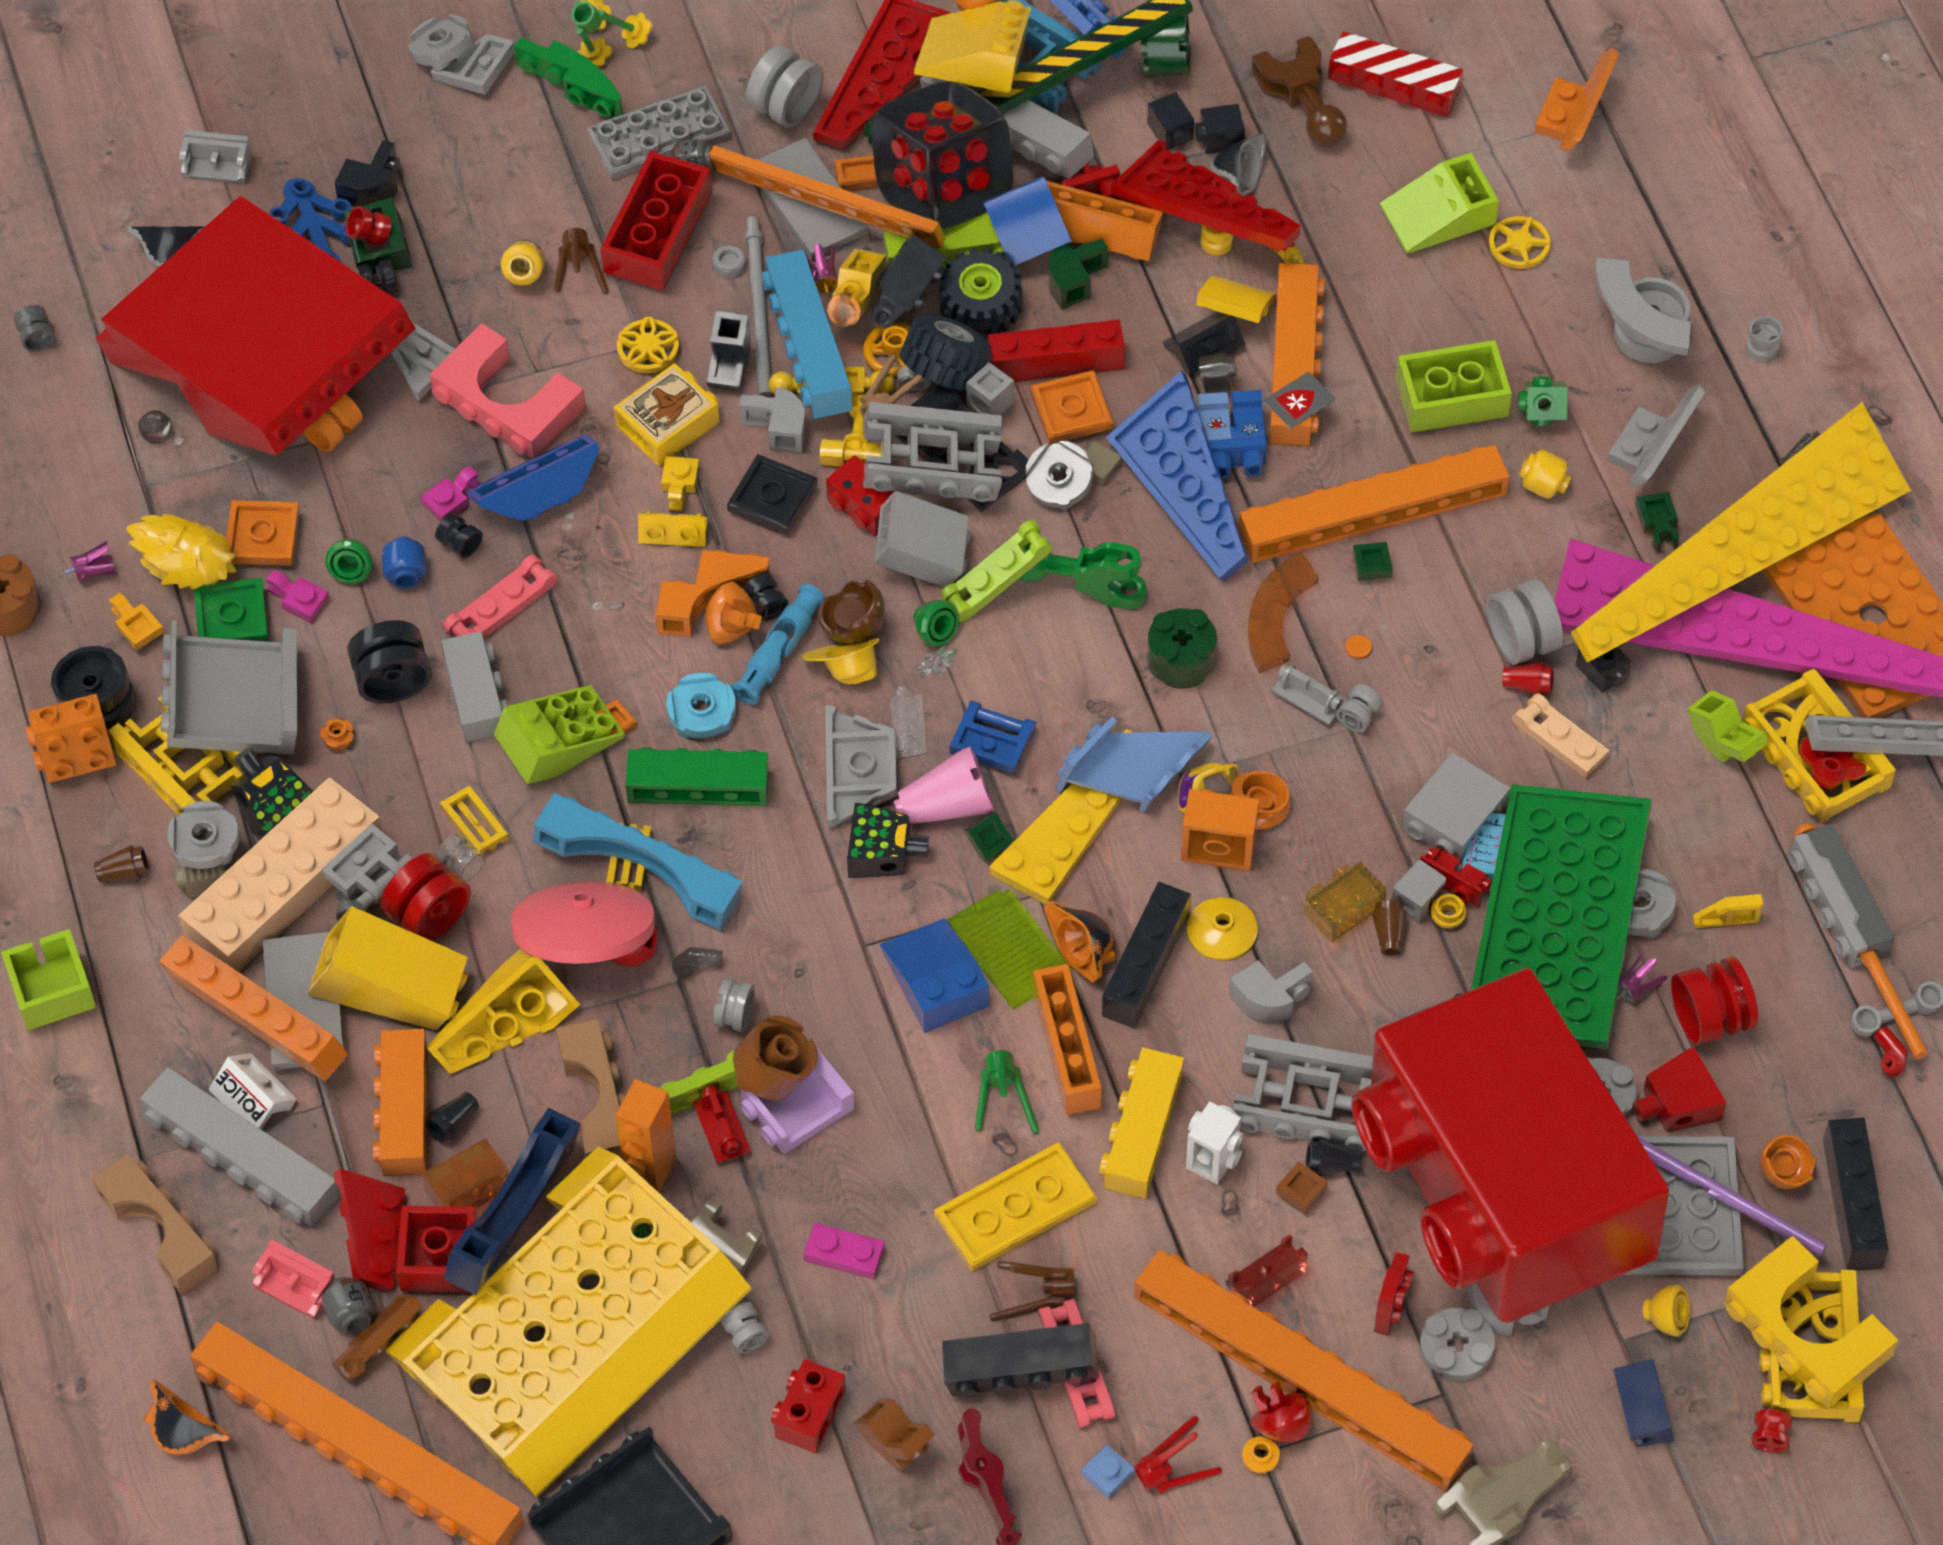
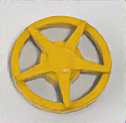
(1519, 242)

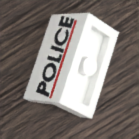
(250, 1089)

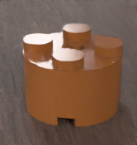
(17, 596)
(774, 1058)

